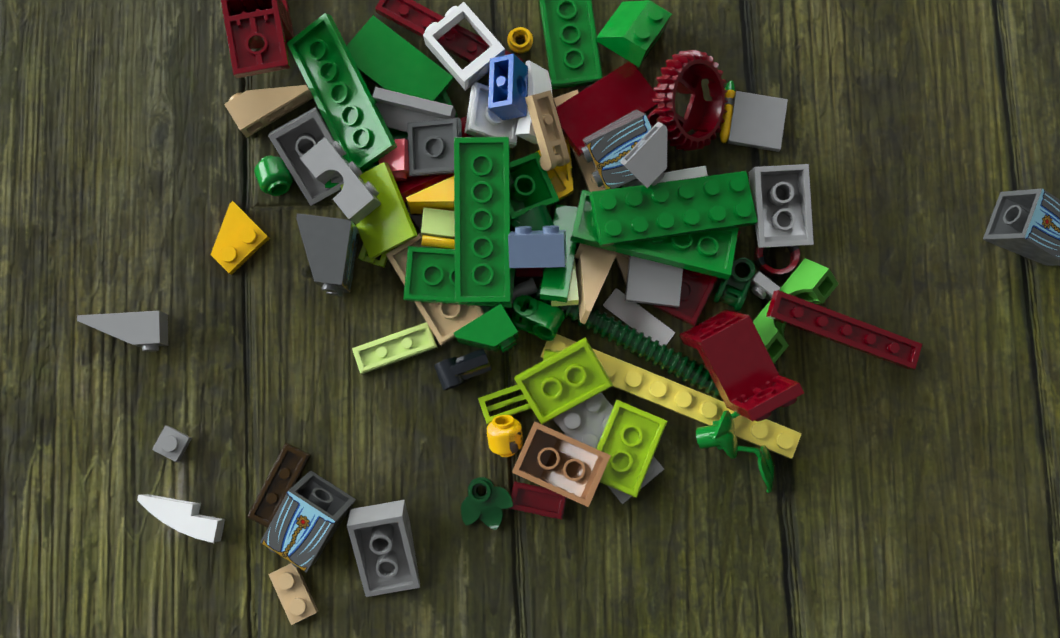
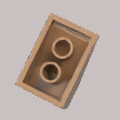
(561, 464)

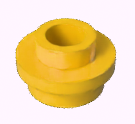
(523, 33)

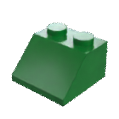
(634, 30)
(529, 186)
(489, 331)

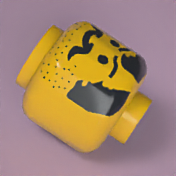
(504, 435)

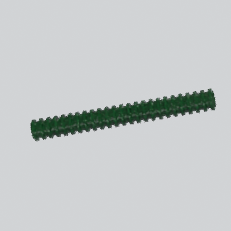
(642, 345)

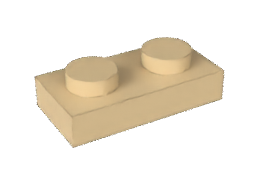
(293, 593)

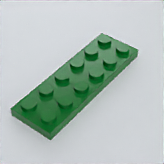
(341, 93)
(672, 208)
(482, 219)
(699, 252)

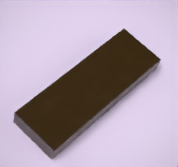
(280, 479)

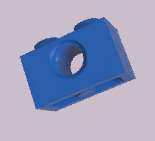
(508, 87)

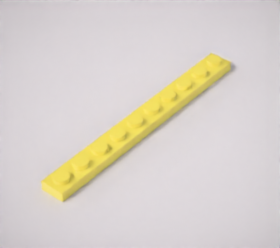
(687, 401)

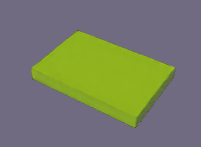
(390, 222)
(563, 381)
(631, 441)

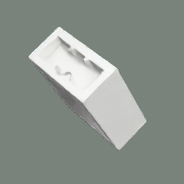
(481, 64)

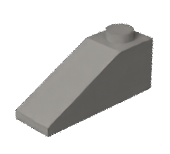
(140, 329)

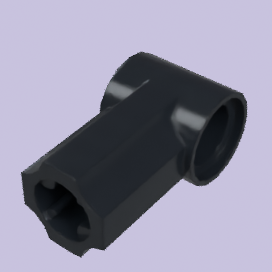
(456, 370)

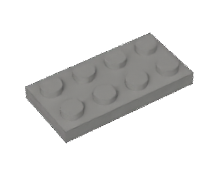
(587, 424)

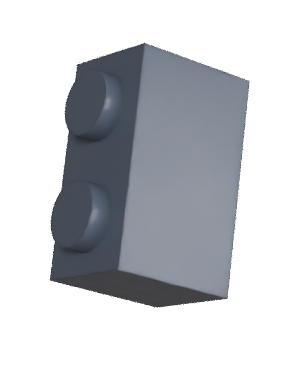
(537, 248)

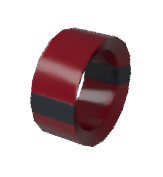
(769, 271)

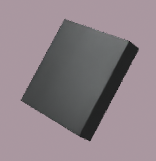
(432, 146)

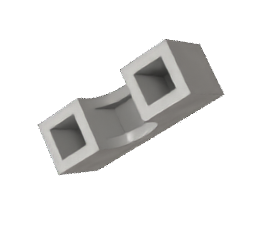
(356, 197)

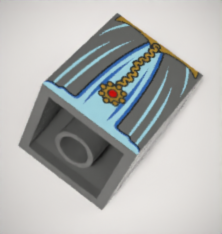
(611, 145)
(1027, 225)
(330, 251)
(307, 520)

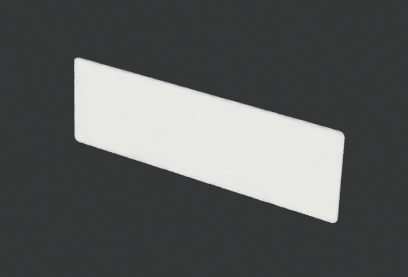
(638, 318)

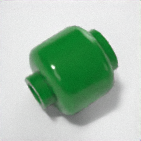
(273, 175)

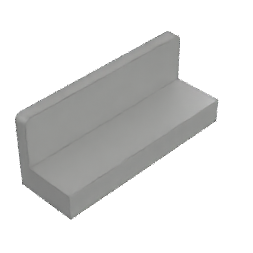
(401, 109)

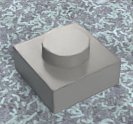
(763, 286)
(172, 443)

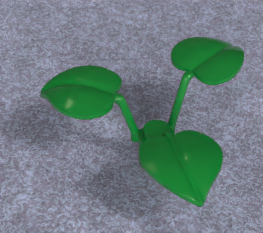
(723, 436)

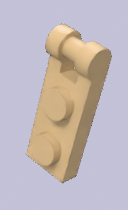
(547, 130)

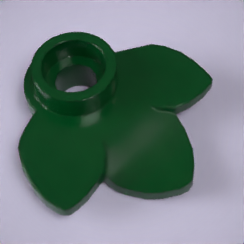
(487, 506)

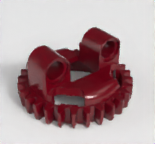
(684, 76)

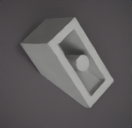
(649, 156)

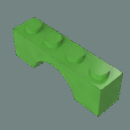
(809, 282)

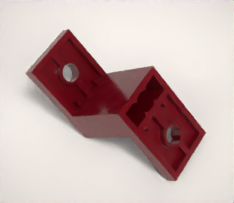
(253, 26)
(741, 365)

